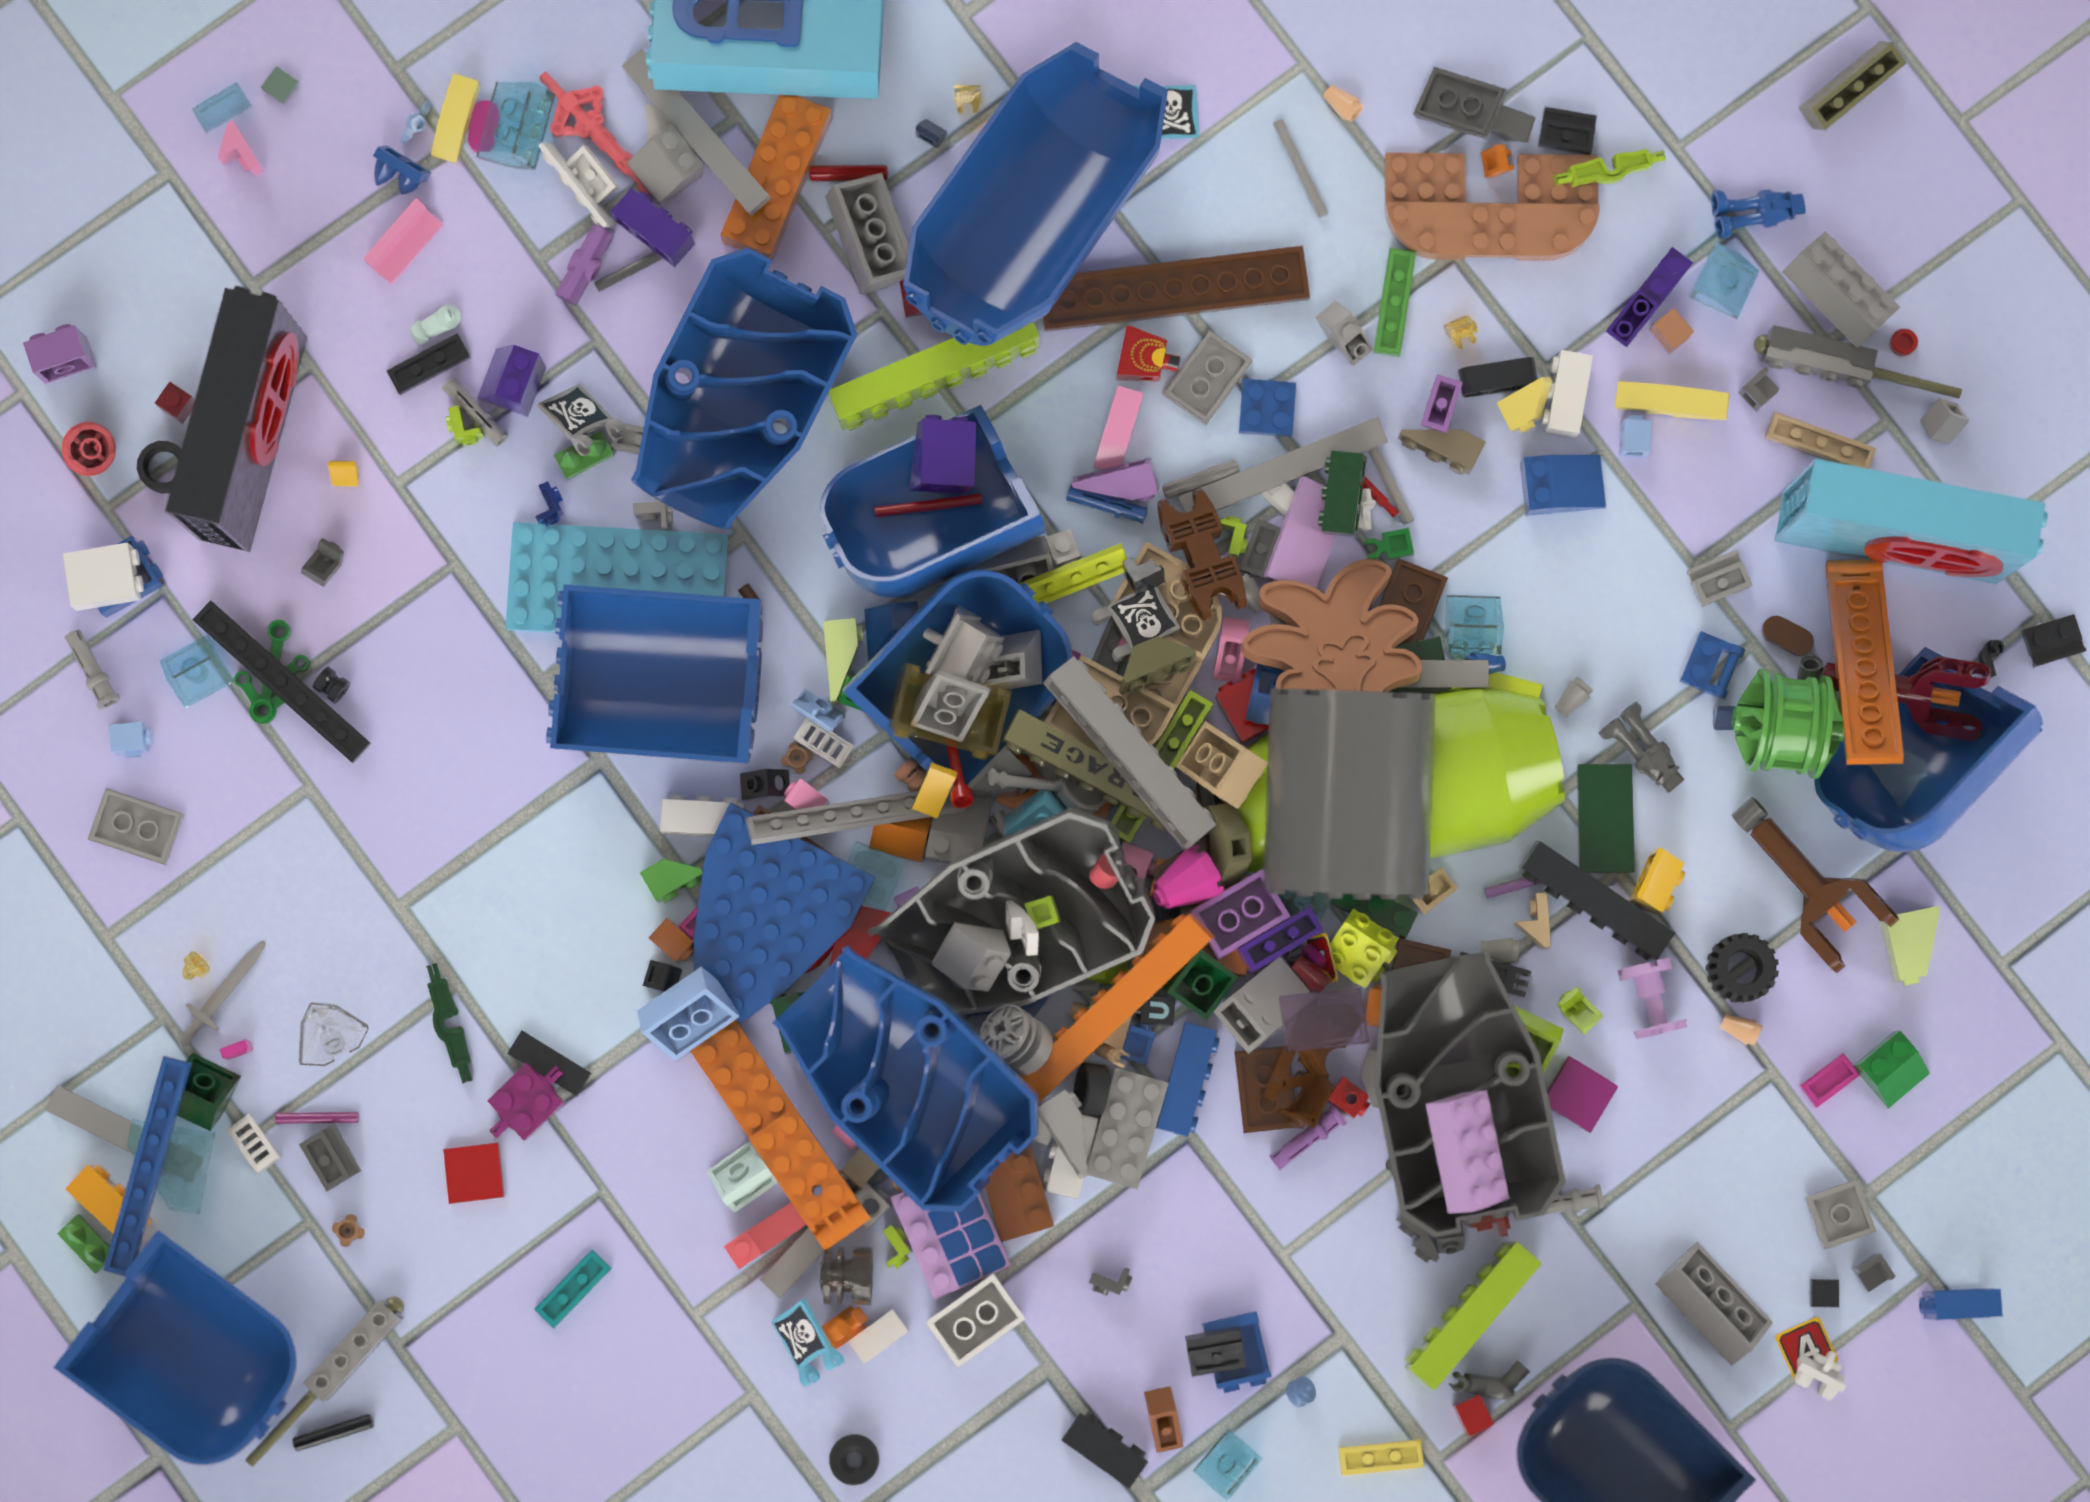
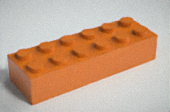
(781, 170)

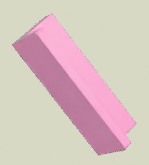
(403, 241)

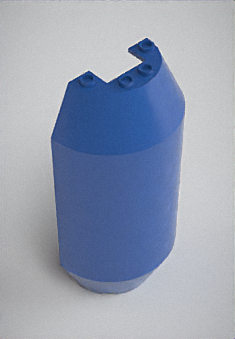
(1032, 197)

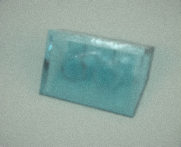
(520, 125)

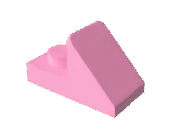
(234, 146)

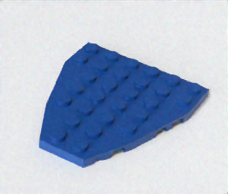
(769, 911)

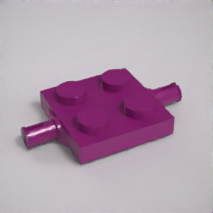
(526, 1101)

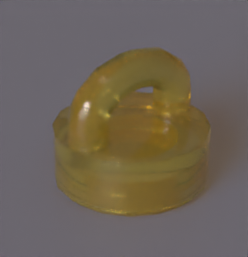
(196, 964)

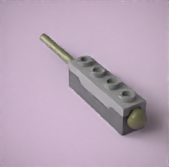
(1833, 360)
(339, 1365)

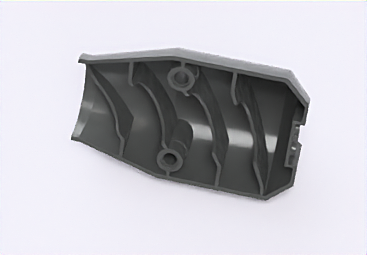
(1039, 861)
(1450, 1033)

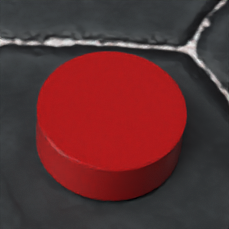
(1903, 342)

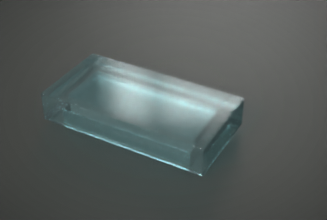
(221, 107)

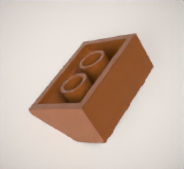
(1018, 1197)

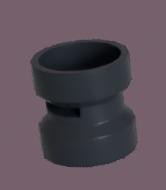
(331, 685)

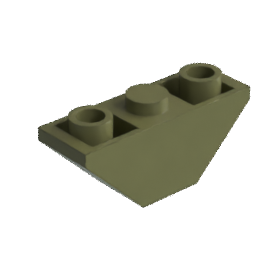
(1154, 663)
(1229, 844)

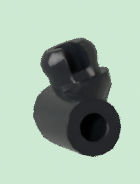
(1989, 654)

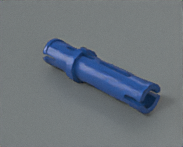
(1108, 504)

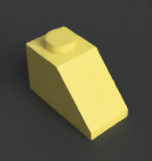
(1526, 405)

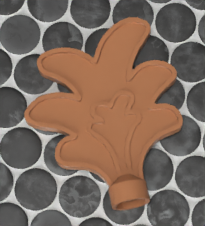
(1334, 636)

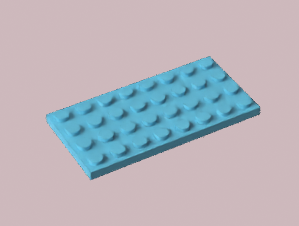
(606, 557)

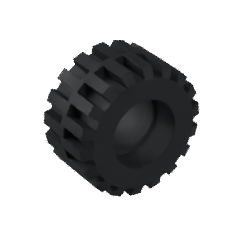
(1763, 958)

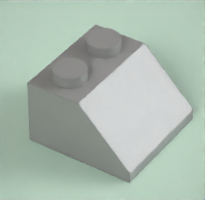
(666, 165)
(972, 956)

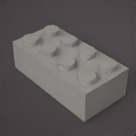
(1841, 289)
(1126, 1128)

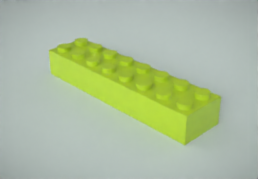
(924, 375)

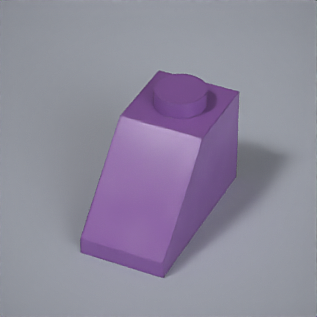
(1441, 403)

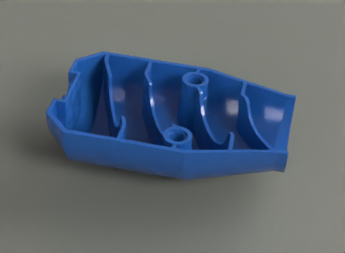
(752, 359)
(930, 1085)

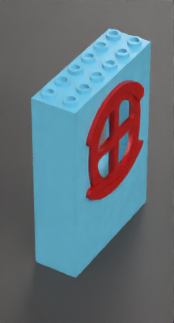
(1910, 521)

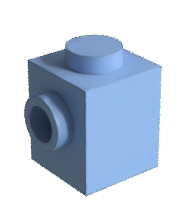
(130, 739)

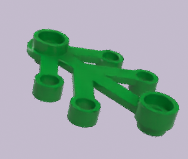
(265, 699)

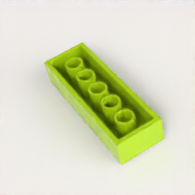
(1472, 1315)

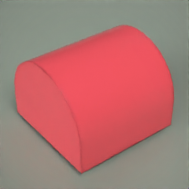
(1102, 873)

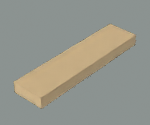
(1818, 441)

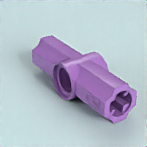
(584, 265)

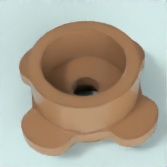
(796, 750)
(340, 1230)

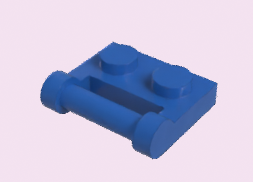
(1703, 663)

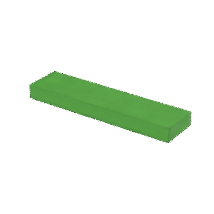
(1394, 302)

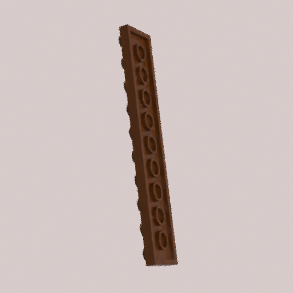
(1181, 288)

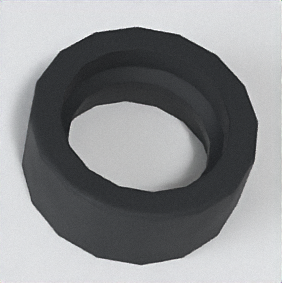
(144, 459)
(1092, 1088)

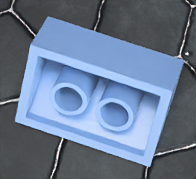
(687, 1014)

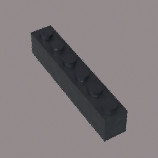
(1596, 900)

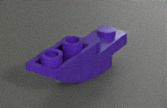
(1649, 297)

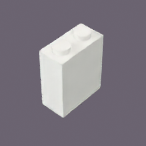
(102, 576)

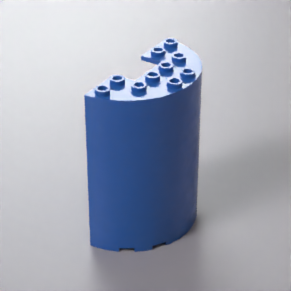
(656, 674)

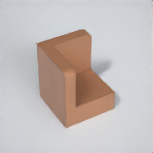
(1671, 330)

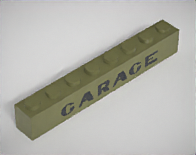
(1076, 761)

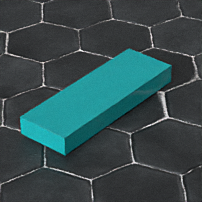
(572, 1289)

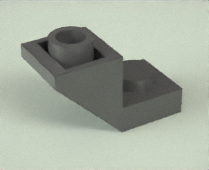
(1513, 125)

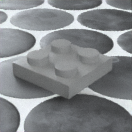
(1840, 1214)

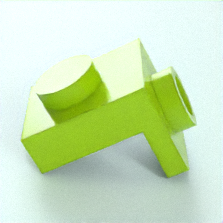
(456, 424)
(1238, 541)
(1579, 1010)
(897, 1238)

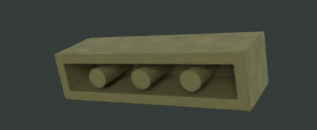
(1852, 85)

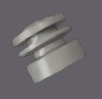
(1017, 1038)

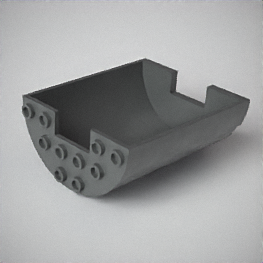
(1349, 793)

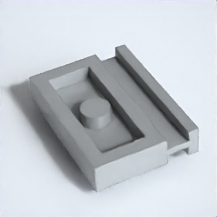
(1719, 578)

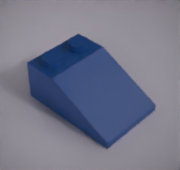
(1562, 483)

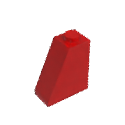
(858, 937)

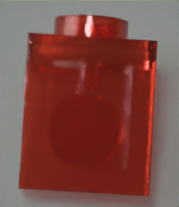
(1502, 1223)

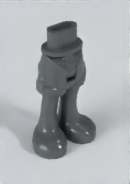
(1655, 759)

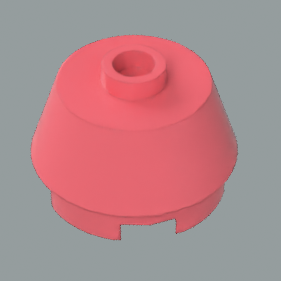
(88, 448)

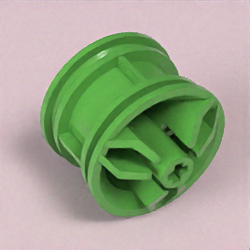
(1788, 723)

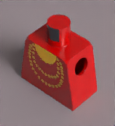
(1144, 357)

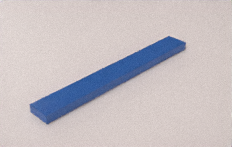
(147, 1164)

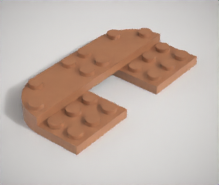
(1431, 217)

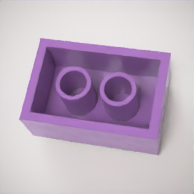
(1240, 914)

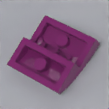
(1580, 1094)

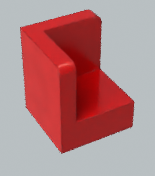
(1473, 1415)

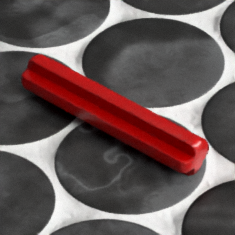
(845, 172)

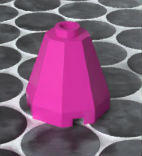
(1188, 880)

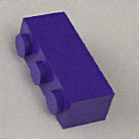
(653, 226)
(1280, 939)

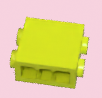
(1362, 948)

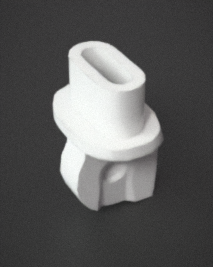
(1365, 515)

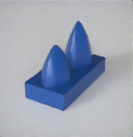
(391, 161)

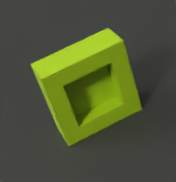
(1043, 912)

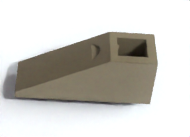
(1454, 448)

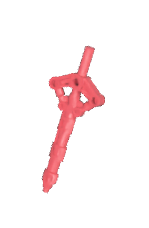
(588, 123)

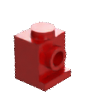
(1339, 1094)

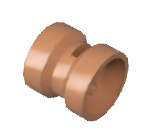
(906, 770)

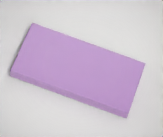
(1301, 544)

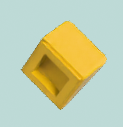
(344, 473)

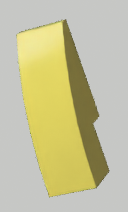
(455, 118)

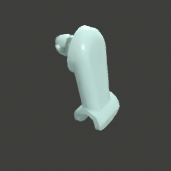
(441, 321)

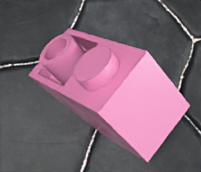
(802, 795)

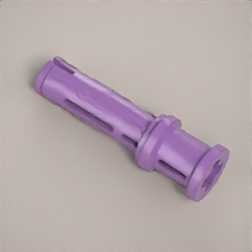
(1327, 1123)

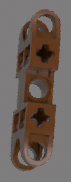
(1207, 572)

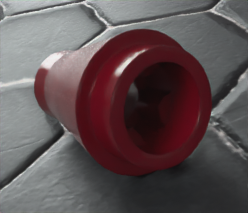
(1312, 974)

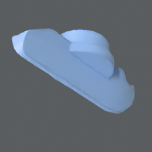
(416, 122)

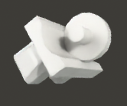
(1823, 1369)

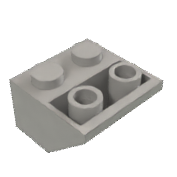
(1018, 663)

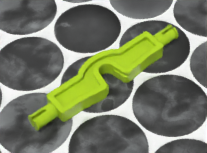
(1597, 171)

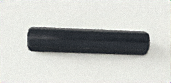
(333, 1432)

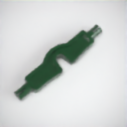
(452, 1037)

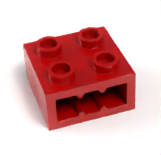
(1233, 702)

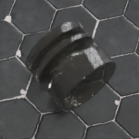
(847, 1275)

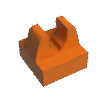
(1496, 161)

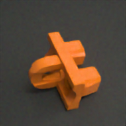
(845, 1326)

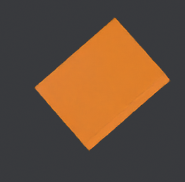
(902, 838)

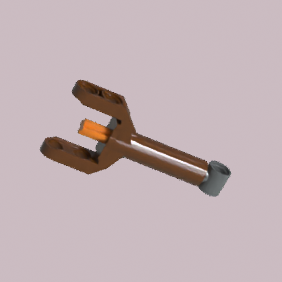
(1819, 892)

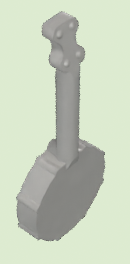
(1067, 790)

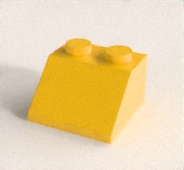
(1657, 881)

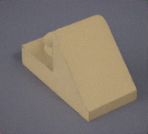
(1439, 888)
(1539, 929)

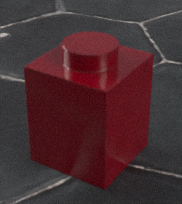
(175, 402)

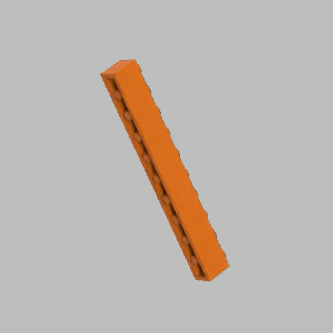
(1120, 1002)

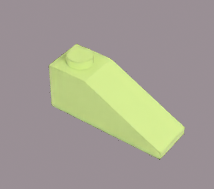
(841, 649)

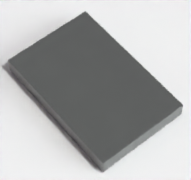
(1460, 103)

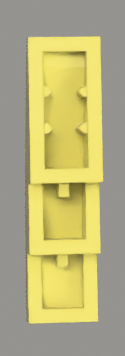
(1672, 400)

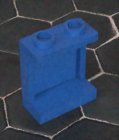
(1254, 1352)

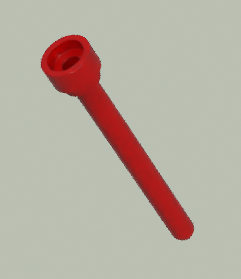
(961, 794)

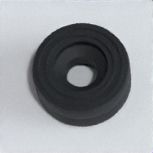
(865, 1448)

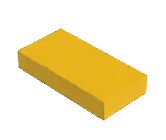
(934, 790)

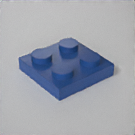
(1267, 407)

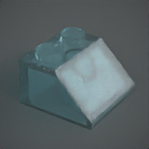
(1724, 281)
(1474, 624)

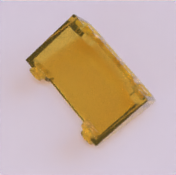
(982, 736)

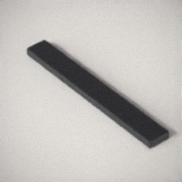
(281, 681)

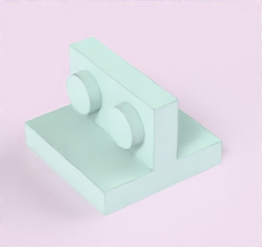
(741, 1177)

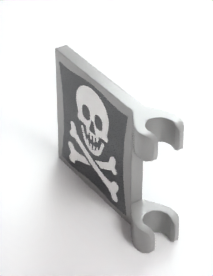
(579, 414)
(1138, 620)

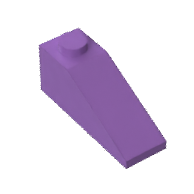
(1124, 481)

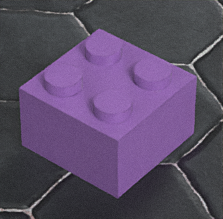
(59, 353)

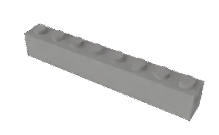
(1130, 753)

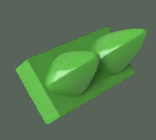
(574, 464)
(85, 1243)

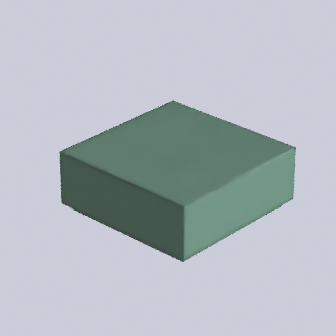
(280, 85)

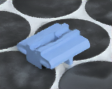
(818, 710)

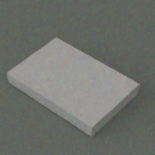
(1207, 377)
(135, 826)

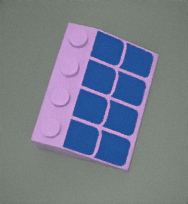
(952, 1245)

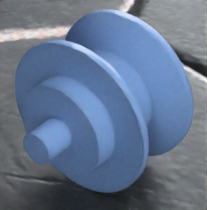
(1301, 1391)

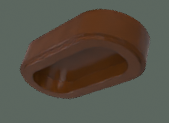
(1787, 635)

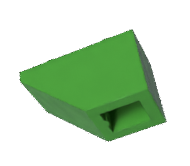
(669, 877)

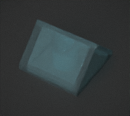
(195, 671)
(1227, 1464)

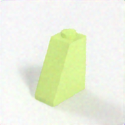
(1911, 944)

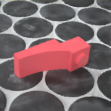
(764, 1235)

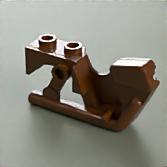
(1314, 1083)

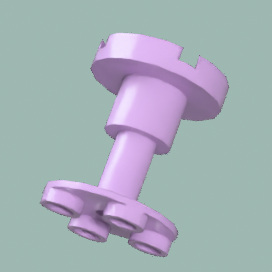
(1650, 986)

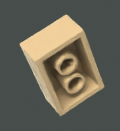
(1221, 765)

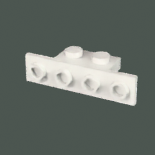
(586, 178)

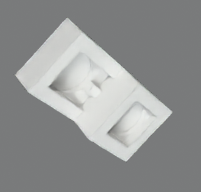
(1021, 927)

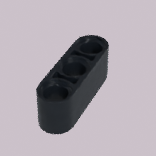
(1497, 377)

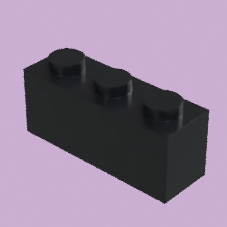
(1105, 1449)

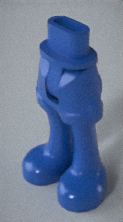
(1769, 205)

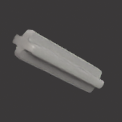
(1200, 479)

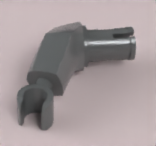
(1491, 1387)

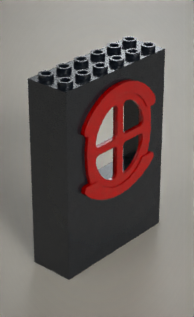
(237, 419)

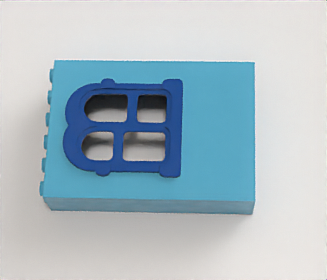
(819, 51)

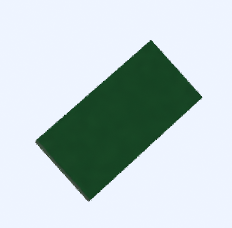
(1605, 818)

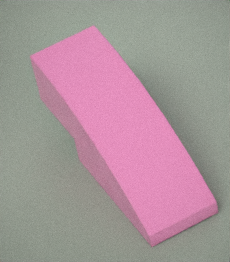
(1118, 428)

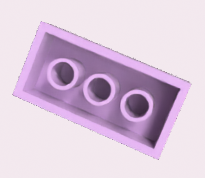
(1467, 1151)

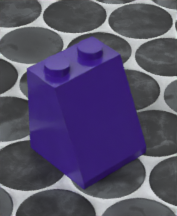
(513, 379)
(944, 455)

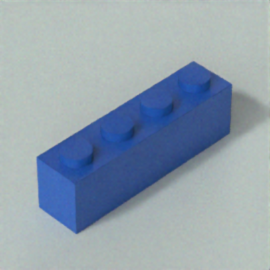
(1186, 1080)

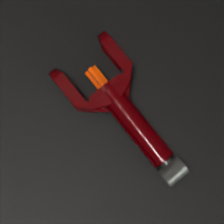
(1919, 692)

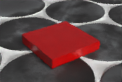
(473, 1173)

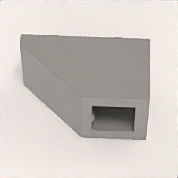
(1344, 332)

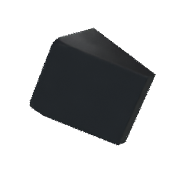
(661, 976)

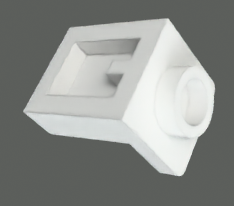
(1063, 548)

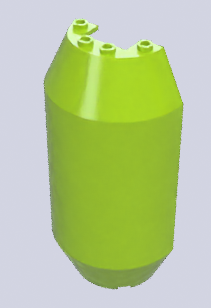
(1491, 772)

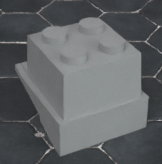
(964, 648)

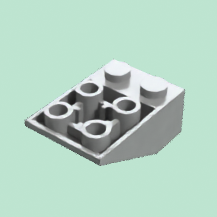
(1254, 1009)

